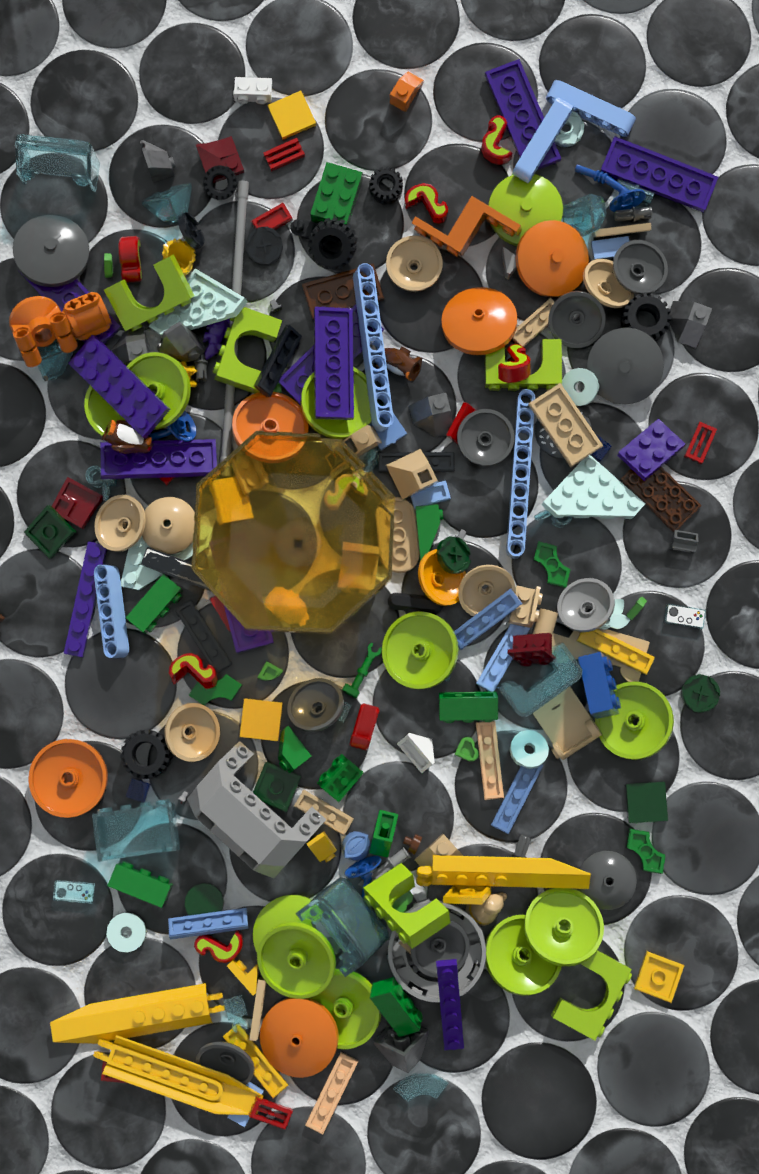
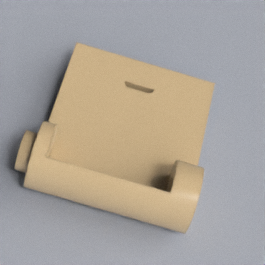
(567, 725)

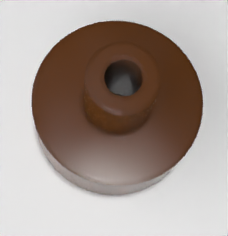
(412, 843)

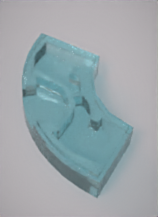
(420, 1085)

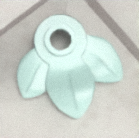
(617, 619)

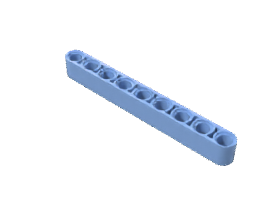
(371, 356)
(516, 482)

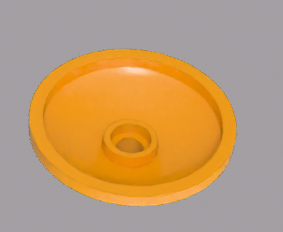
(445, 588)

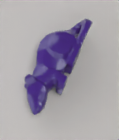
(215, 337)

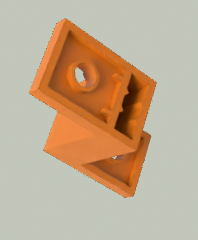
(467, 227)

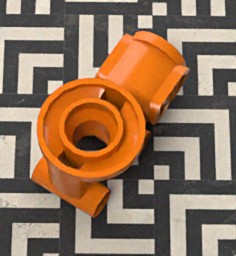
(40, 321)

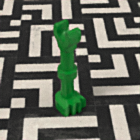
(362, 672)

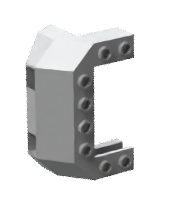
(245, 821)

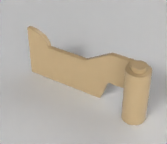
(546, 624)

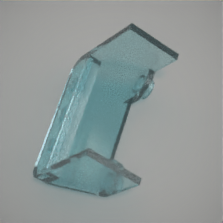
(56, 158)

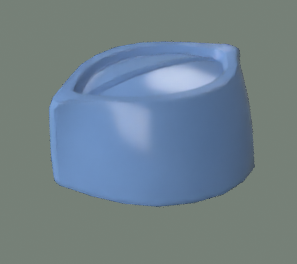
(356, 846)

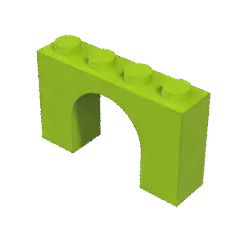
(132, 313)
(230, 369)
(546, 377)
(411, 927)
(591, 1020)

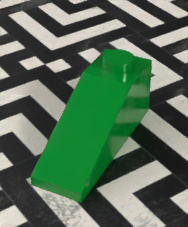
(428, 523)

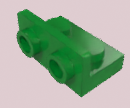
(339, 777)

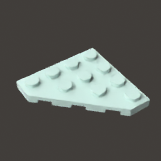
(209, 305)
(592, 493)
(138, 576)

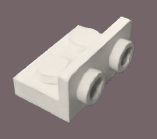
(253, 90)

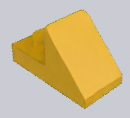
(248, 979)

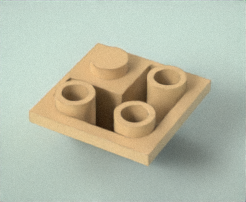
(412, 474)

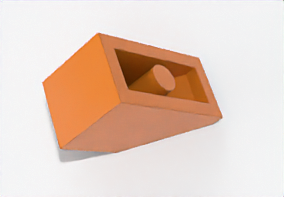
(405, 91)

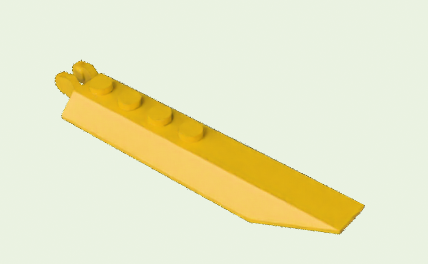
(502, 872)
(137, 1015)
(176, 1077)

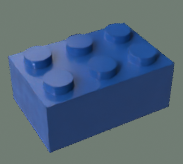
(599, 685)

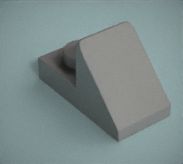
(509, 262)

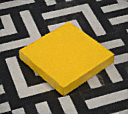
(291, 115)
(261, 719)
(467, 895)
(658, 976)

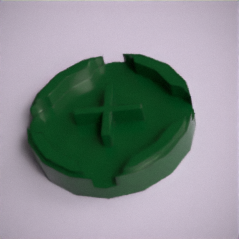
(453, 555)
(700, 693)
(204, 899)

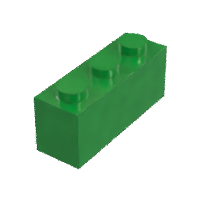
(155, 604)
(468, 706)
(140, 884)
(396, 1006)

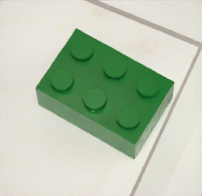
(336, 193)

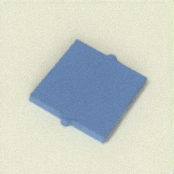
(391, 434)

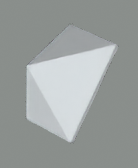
(418, 750)

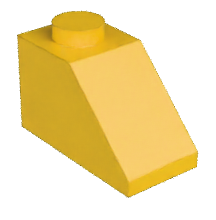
(322, 847)

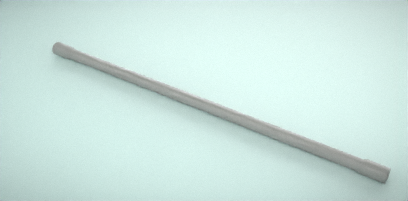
(242, 196)

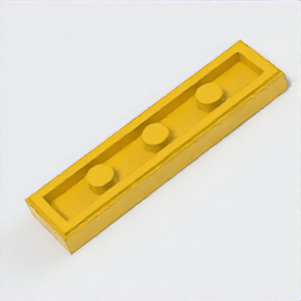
(617, 650)
(264, 1071)

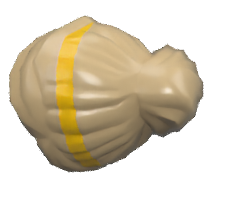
(488, 911)

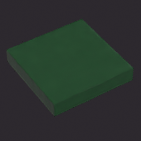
(49, 531)
(276, 786)
(646, 802)

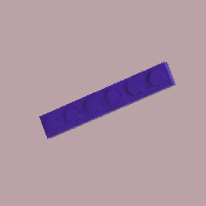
(84, 601)
(450, 1004)

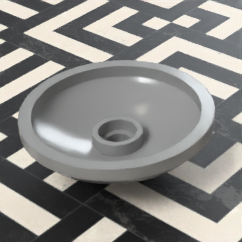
(580, 597)

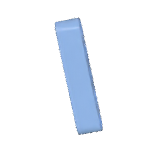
(593, 108)
(542, 140)
(111, 611)

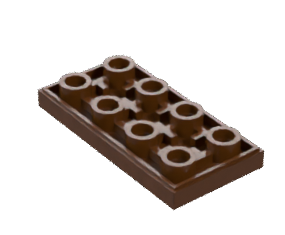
(663, 497)

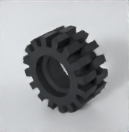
(231, 182)
(382, 195)

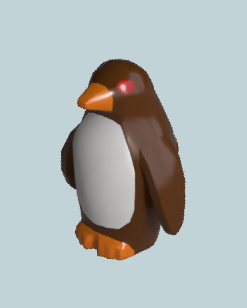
(401, 363)
(125, 438)

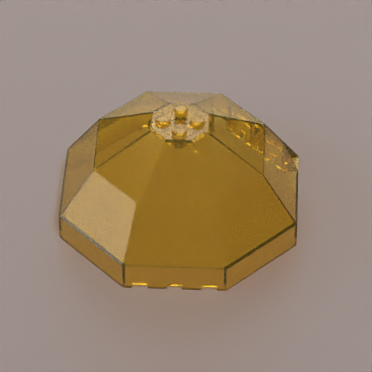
(286, 491)

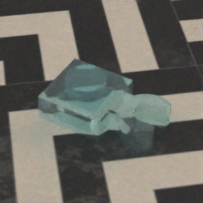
(235, 1009)

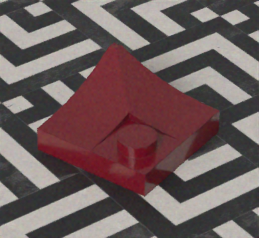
(220, 153)
(76, 502)

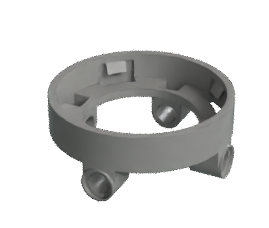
(404, 973)

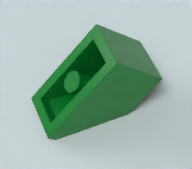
(291, 751)
(383, 833)

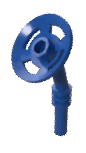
(626, 197)
(176, 427)
(364, 870)

